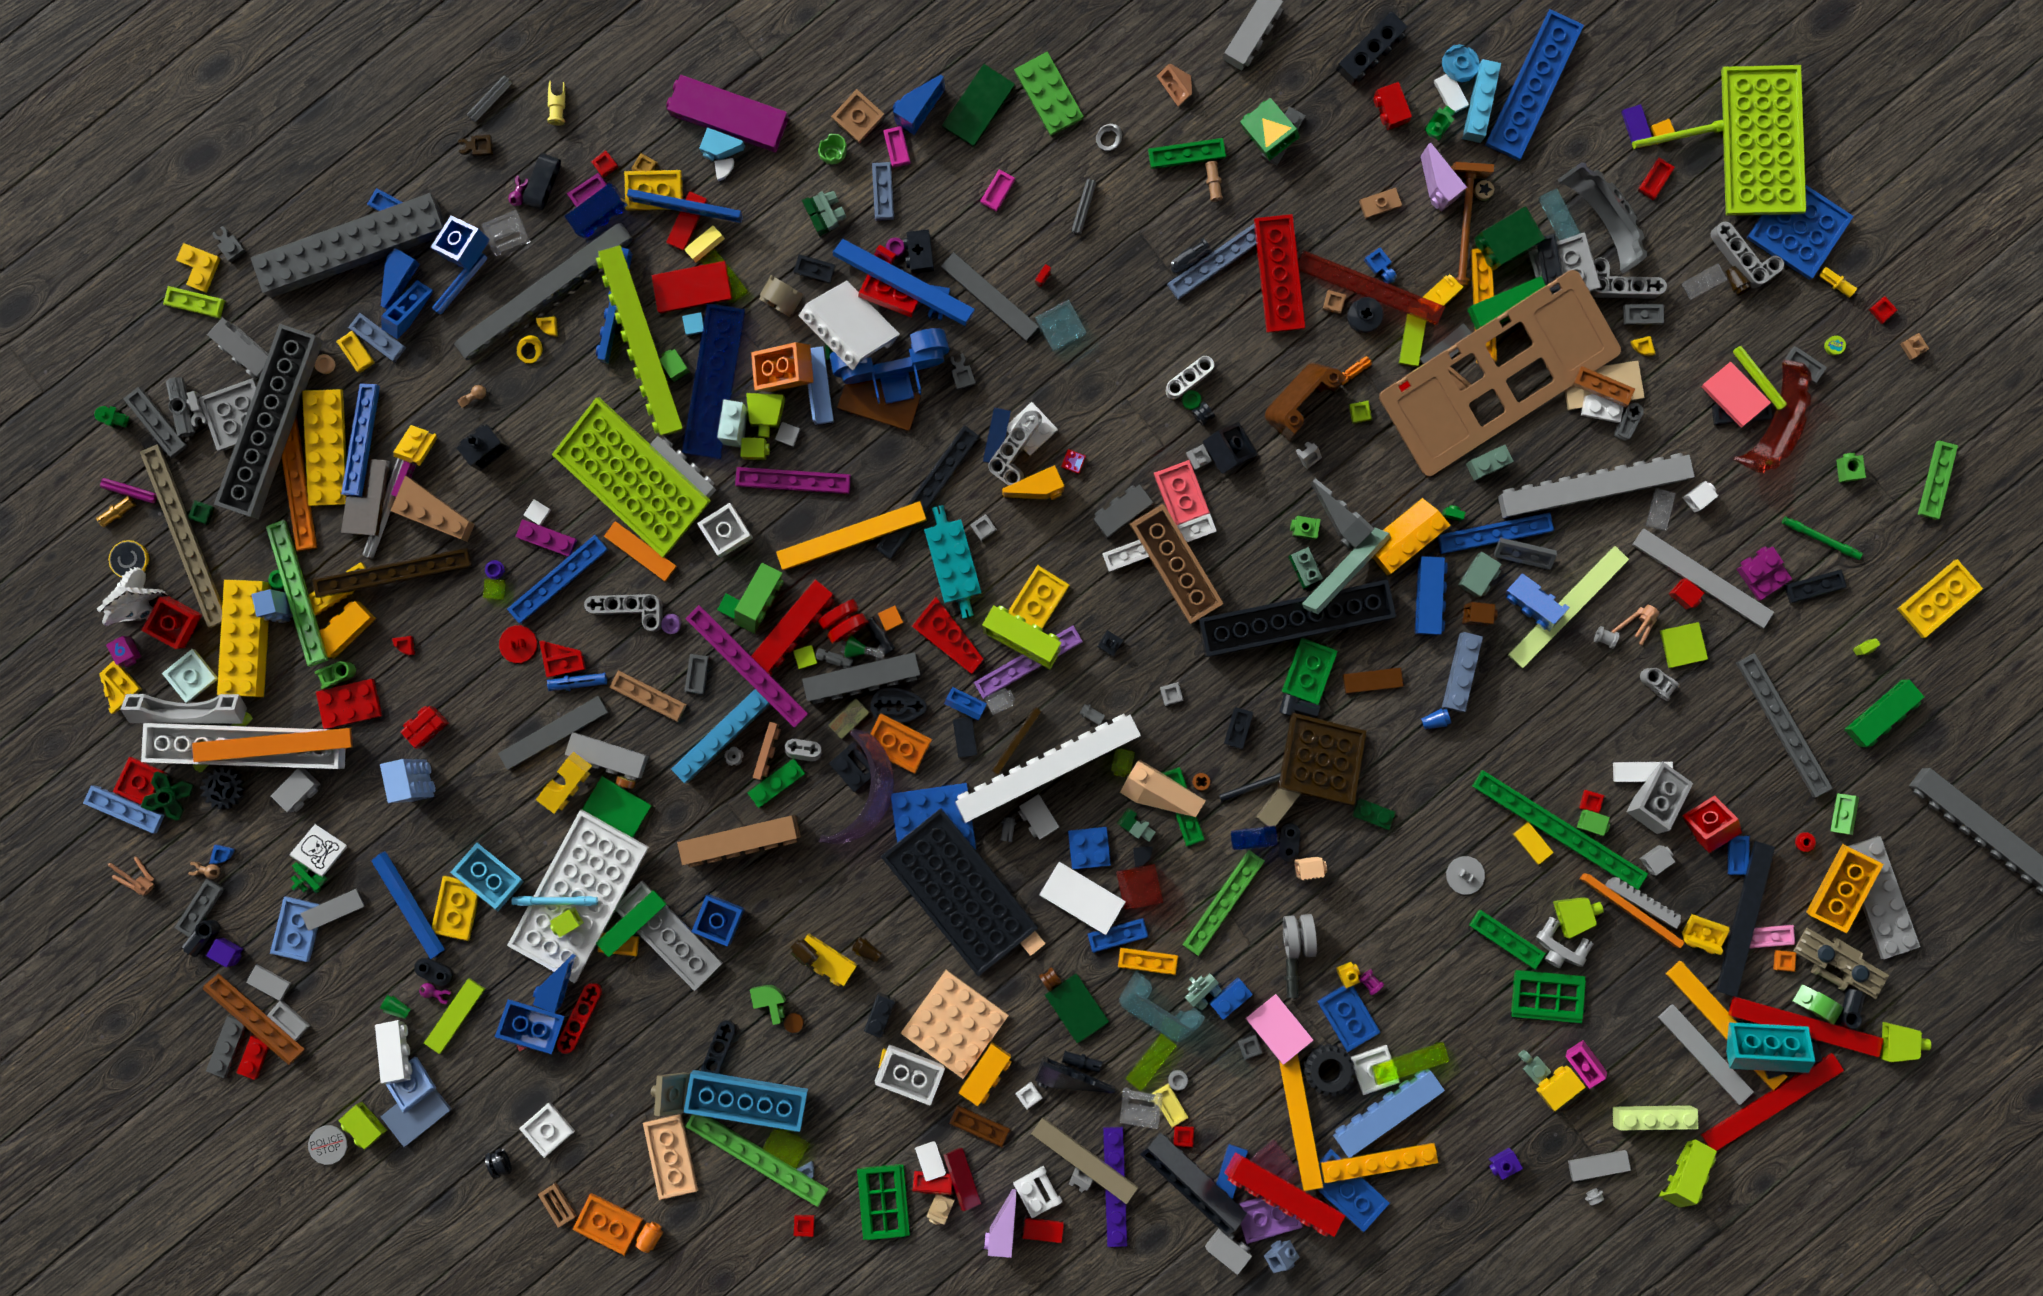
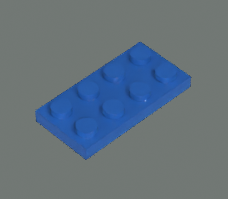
(1353, 1197)

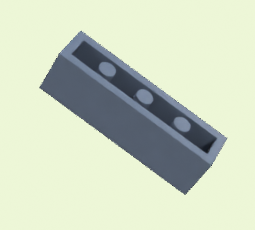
(1462, 672)

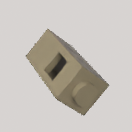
(1276, 807)

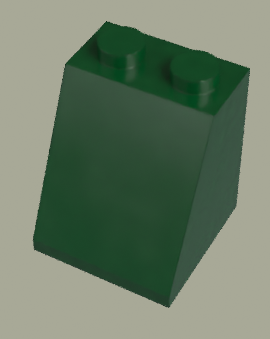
(1509, 239)

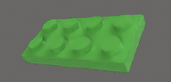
(1048, 93)

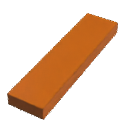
(640, 551)

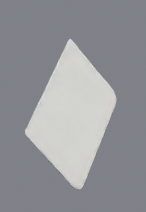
(930, 1161)

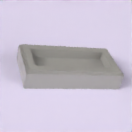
(268, 982)
(288, 1020)

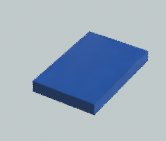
(1348, 1017)

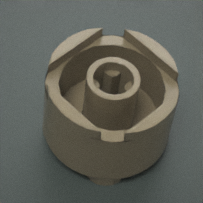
(782, 295)

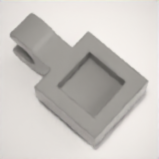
(195, 406)

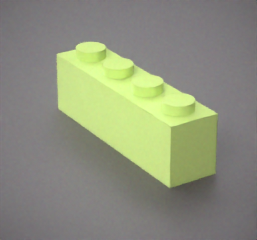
(1655, 1117)

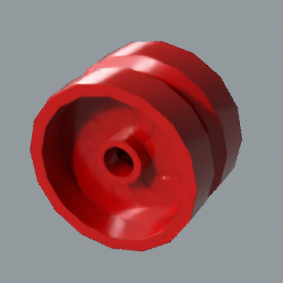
(843, 621)

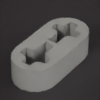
(803, 750)

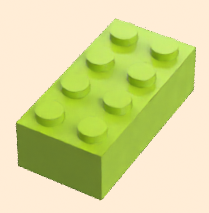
(1021, 636)

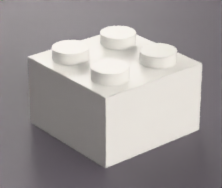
(725, 530)

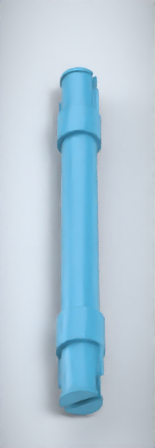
(530, 900)

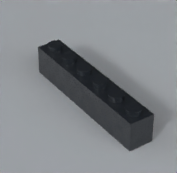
(1193, 1184)

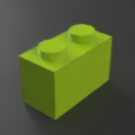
(362, 1125)

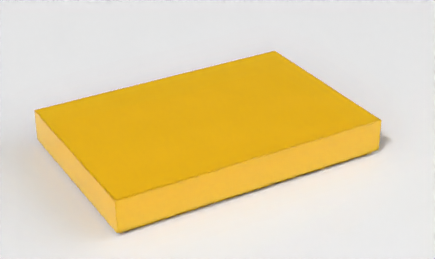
(657, 182)
(1039, 597)
(455, 909)

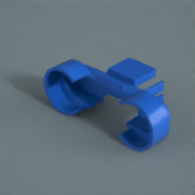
(926, 352)

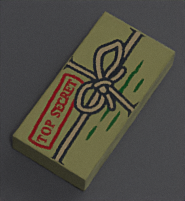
(848, 718)

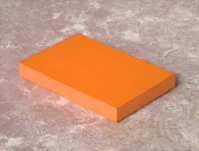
(902, 744)
(607, 1224)

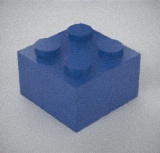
(460, 243)
(718, 920)

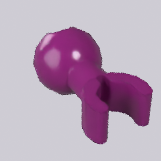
(516, 196)
(431, 991)

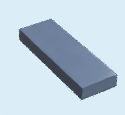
(883, 191)
(377, 337)

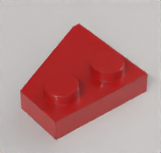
(561, 659)

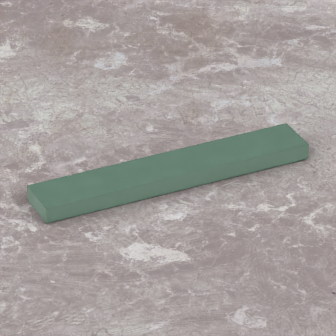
(1346, 571)

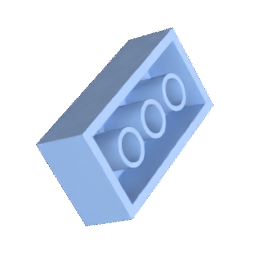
(407, 780)

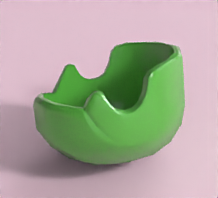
(832, 149)

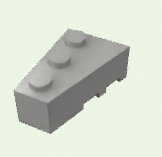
(240, 346)

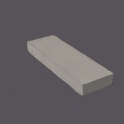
(332, 909)
(1599, 1165)

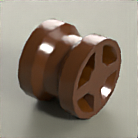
(1050, 979)

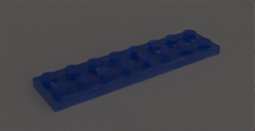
(713, 379)

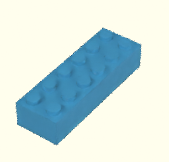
(745, 1100)

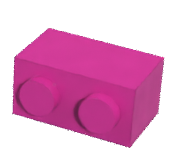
(1586, 1064)

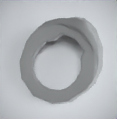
(1107, 128)

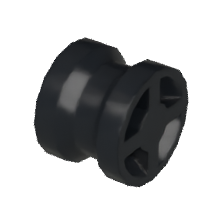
(1203, 413)

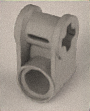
(1661, 685)

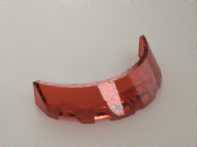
(1786, 424)

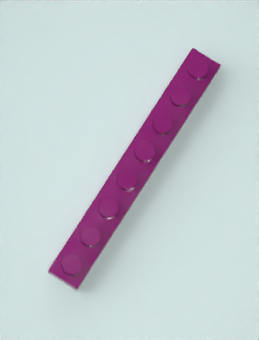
(746, 666)

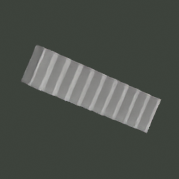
(1643, 902)

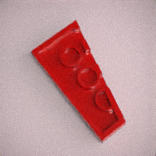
(943, 632)

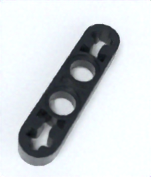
(714, 1055)

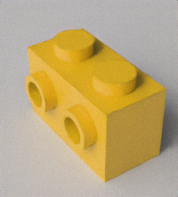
(1560, 1087)

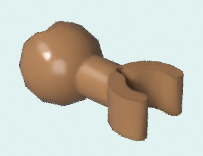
(477, 392)
(211, 871)

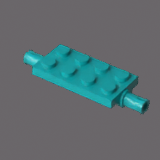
(952, 561)

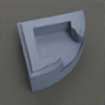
(807, 1169)

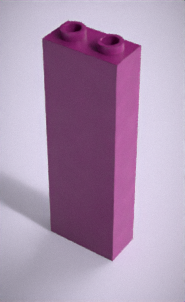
(727, 113)

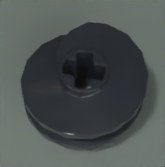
(1374, 313)

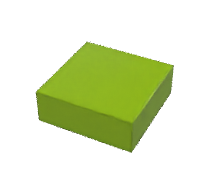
(1360, 412)
(805, 657)

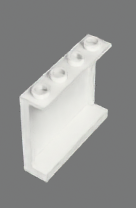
(848, 324)

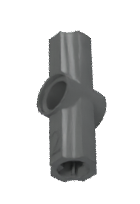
(178, 395)

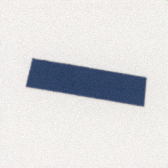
(996, 433)

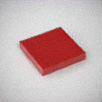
(136, 780)

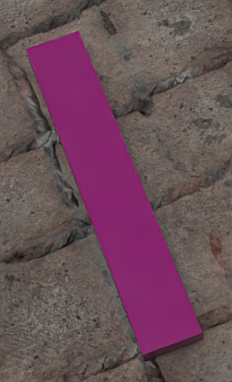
(793, 480)

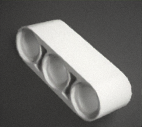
(1193, 369)

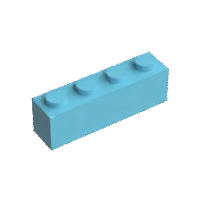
(1481, 101)

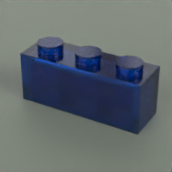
(596, 210)

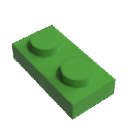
(1844, 814)

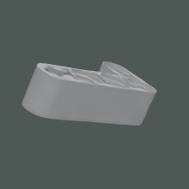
(1744, 252)
(1626, 284)
(1017, 444)
(623, 607)

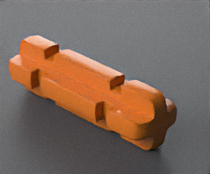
(1357, 368)

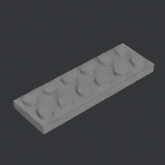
(1885, 906)
(673, 940)

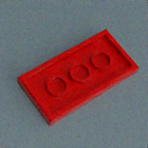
(692, 287)

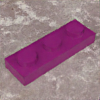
(546, 538)

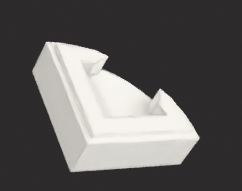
(723, 168)

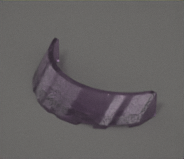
(880, 791)

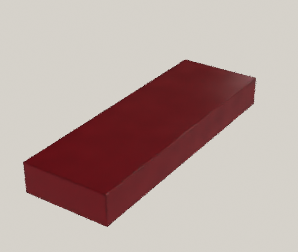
(962, 1179)

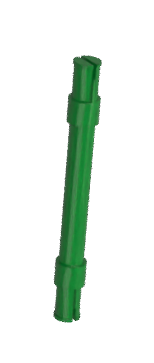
(1843, 548)

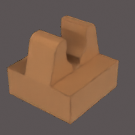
(1914, 346)

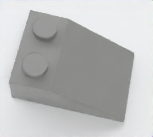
(1660, 799)

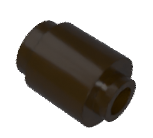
(804, 952)

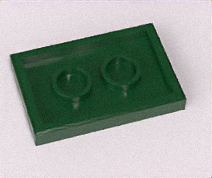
(1076, 1008)

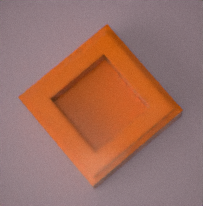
(890, 618)
(1784, 960)

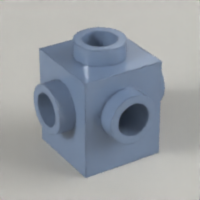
(1281, 1256)

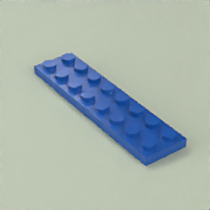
(1534, 85)

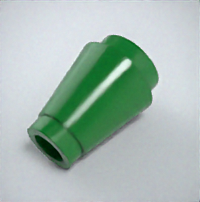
(394, 1007)

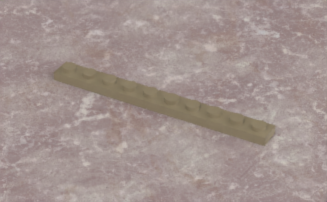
(183, 534)

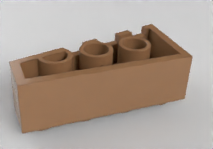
(424, 507)

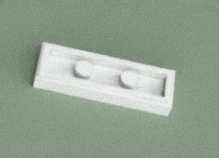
(1634, 771)

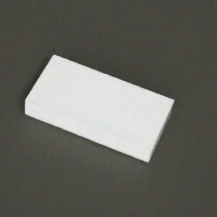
(1451, 93)

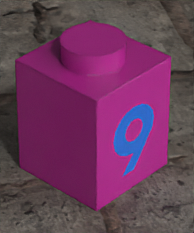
(124, 651)

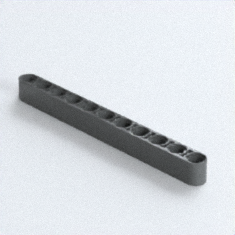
(540, 293)

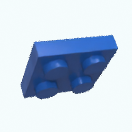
(1089, 847)

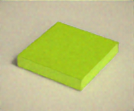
(1683, 644)

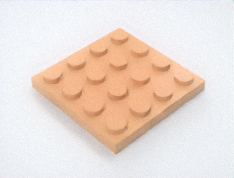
(954, 1024)

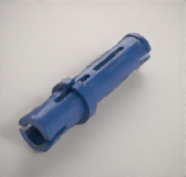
(554, 684)

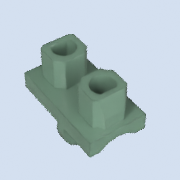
(1200, 988)

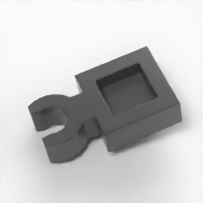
(230, 245)
(962, 375)

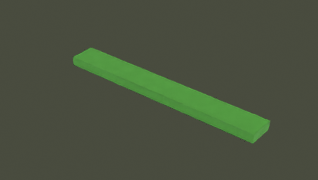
(297, 593)
(758, 1158)

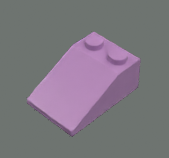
(1441, 180)
(1000, 1238)

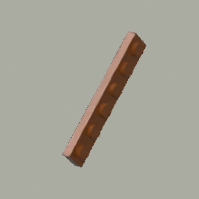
(253, 1019)

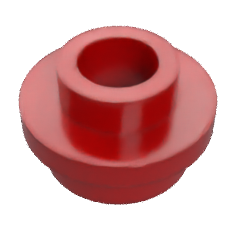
(1800, 839)

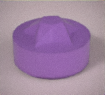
(671, 624)

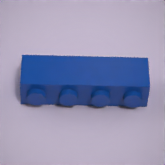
(1430, 596)

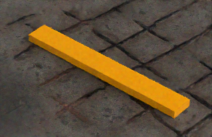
(851, 536)
(1710, 1008)
(1301, 1124)

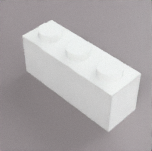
(393, 1052)

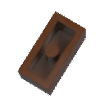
(1479, 614)

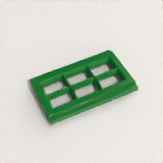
(1548, 1014)
(865, 1201)

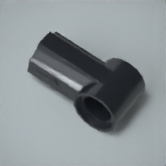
(1292, 704)
(200, 937)
(1852, 1005)

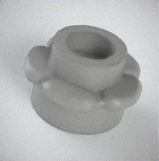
(733, 761)
(1594, 1196)

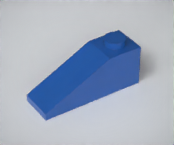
(397, 274)
(405, 309)
(553, 989)

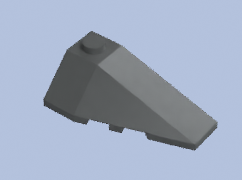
(1349, 526)

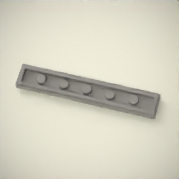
(1705, 1054)

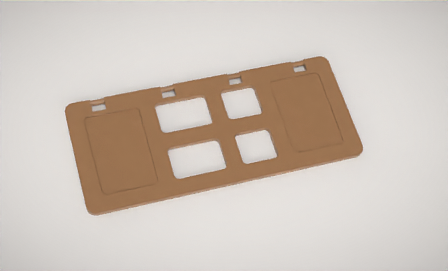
(1436, 415)

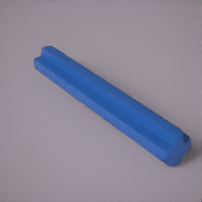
(457, 285)

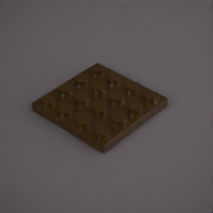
(1322, 759)

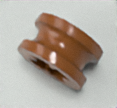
(1201, 775)

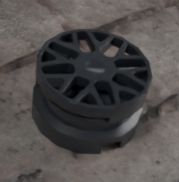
(498, 1163)

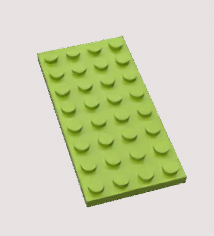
(1763, 140)
(631, 477)

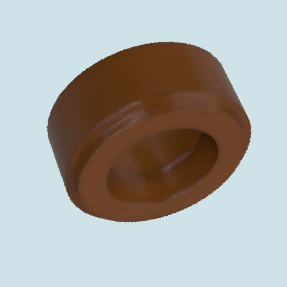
(793, 1022)

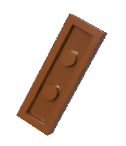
(1604, 386)

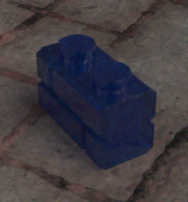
(1254, 837)

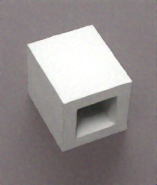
(1700, 496)

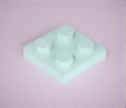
(190, 676)

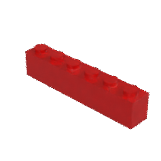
(793, 626)

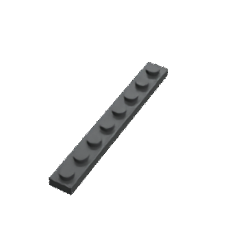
(1784, 725)

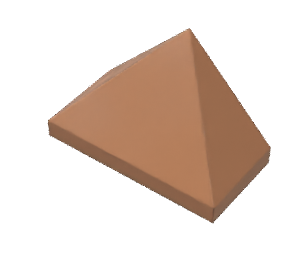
(1176, 83)

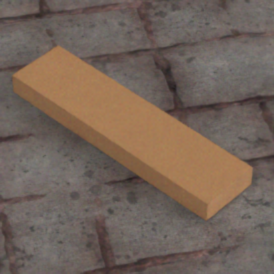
(648, 696)

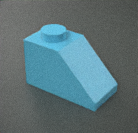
(719, 145)

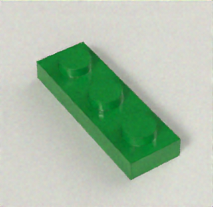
(776, 783)

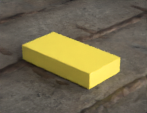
(704, 244)
(1171, 1106)

